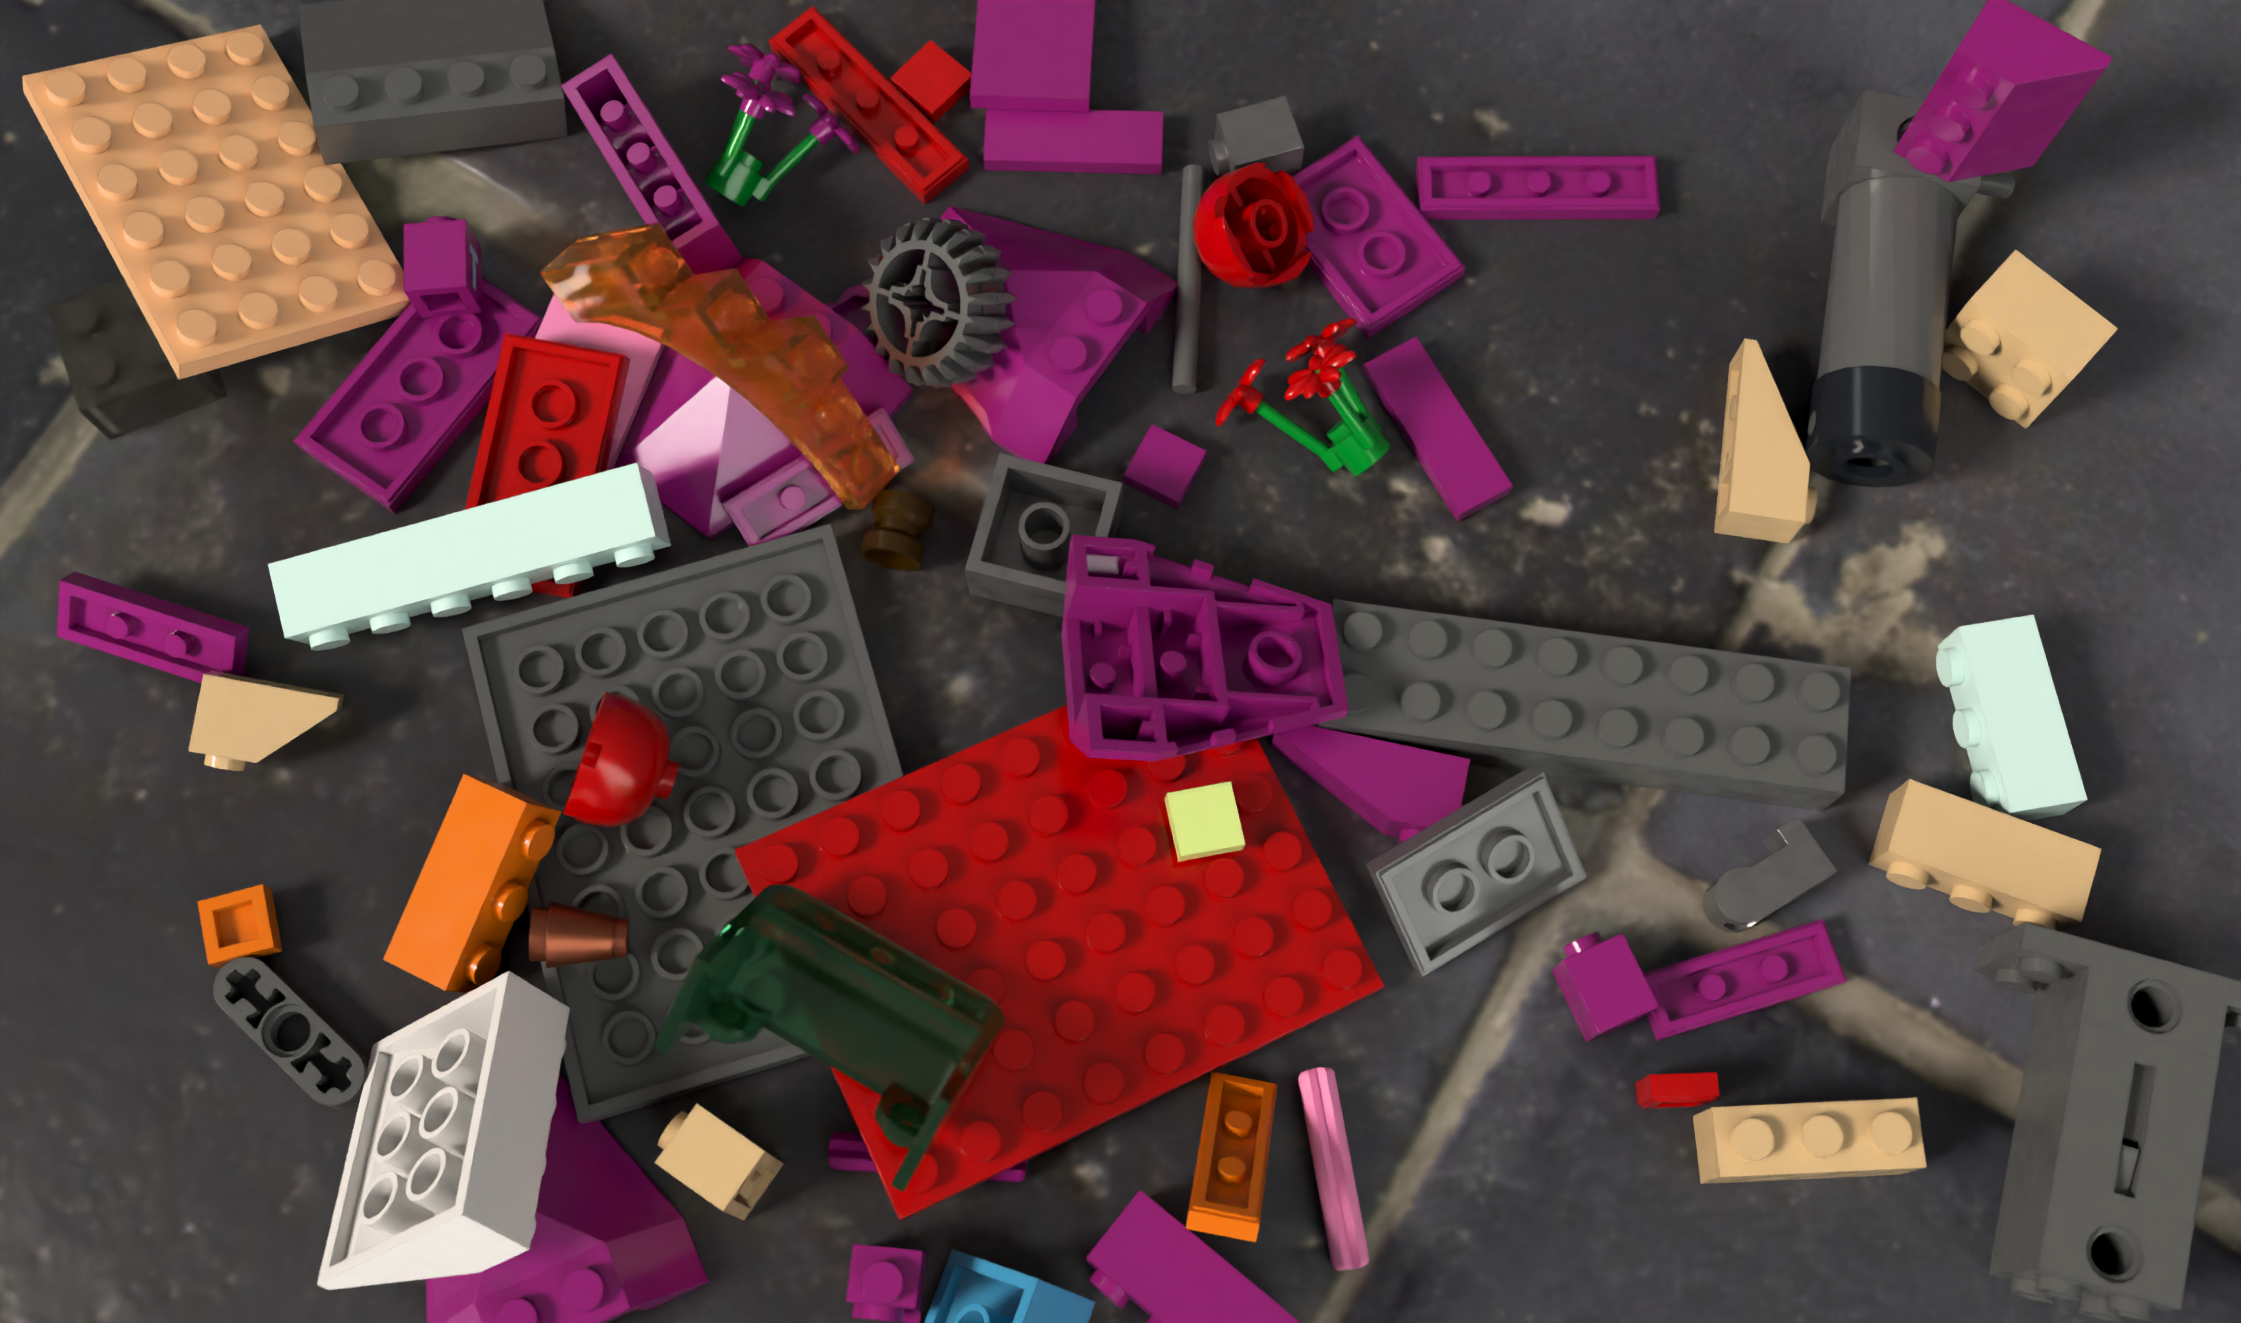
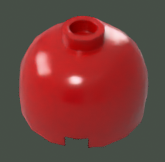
(1253, 227)
(621, 765)

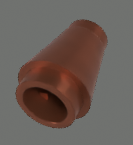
(576, 935)

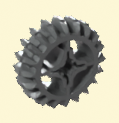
(937, 302)

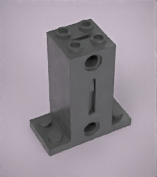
(2107, 1120)

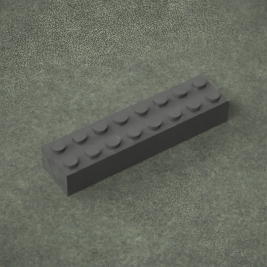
(1596, 705)

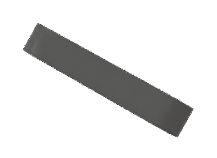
(274, 987)

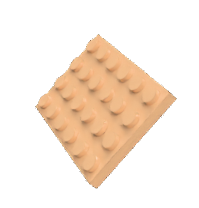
(218, 198)

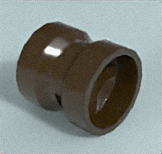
(898, 529)

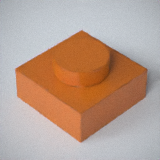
(239, 925)

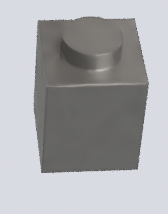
(1257, 134)

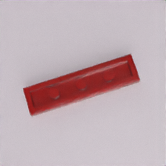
(869, 105)

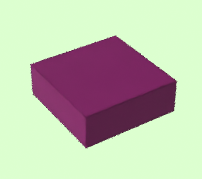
(1164, 466)

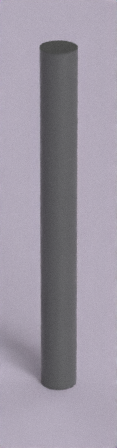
(1189, 285)

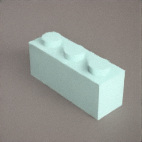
(2010, 719)

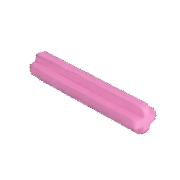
(1333, 1169)

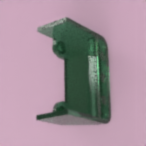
(847, 1002)

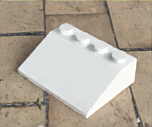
(449, 1140)

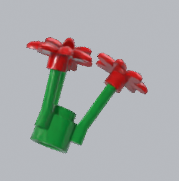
(1355, 437)

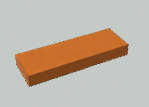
(1232, 1157)

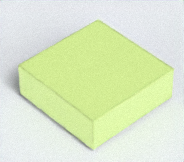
(1204, 821)

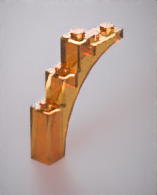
(713, 318)

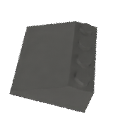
(429, 76)

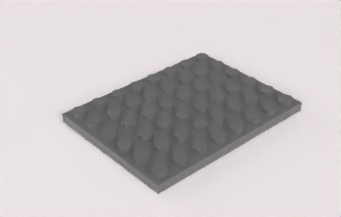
(771, 723)

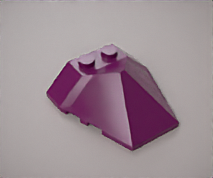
(1070, 322)
(711, 440)
(1187, 659)
(598, 1243)

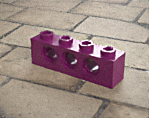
(649, 166)

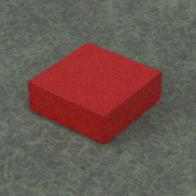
(932, 81)
(1677, 1090)

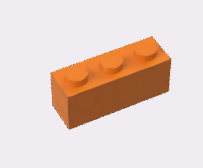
(472, 885)

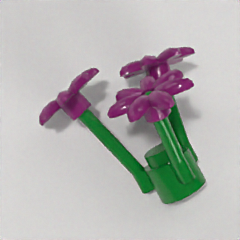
(735, 169)

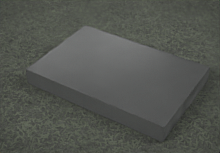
(1477, 870)

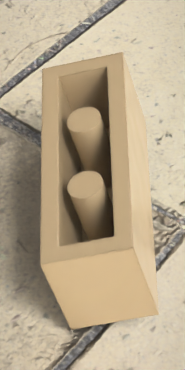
(1983, 858)
(1809, 1140)

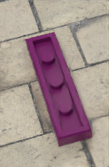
(1537, 187)

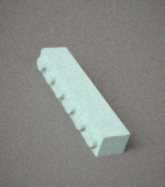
(470, 556)

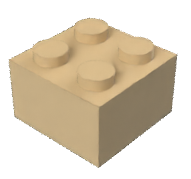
(2022, 339)

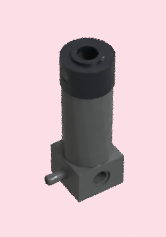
(1885, 300)

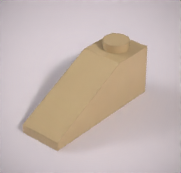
(1762, 458)

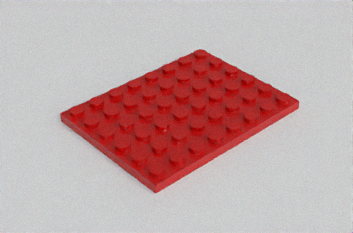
(1070, 911)

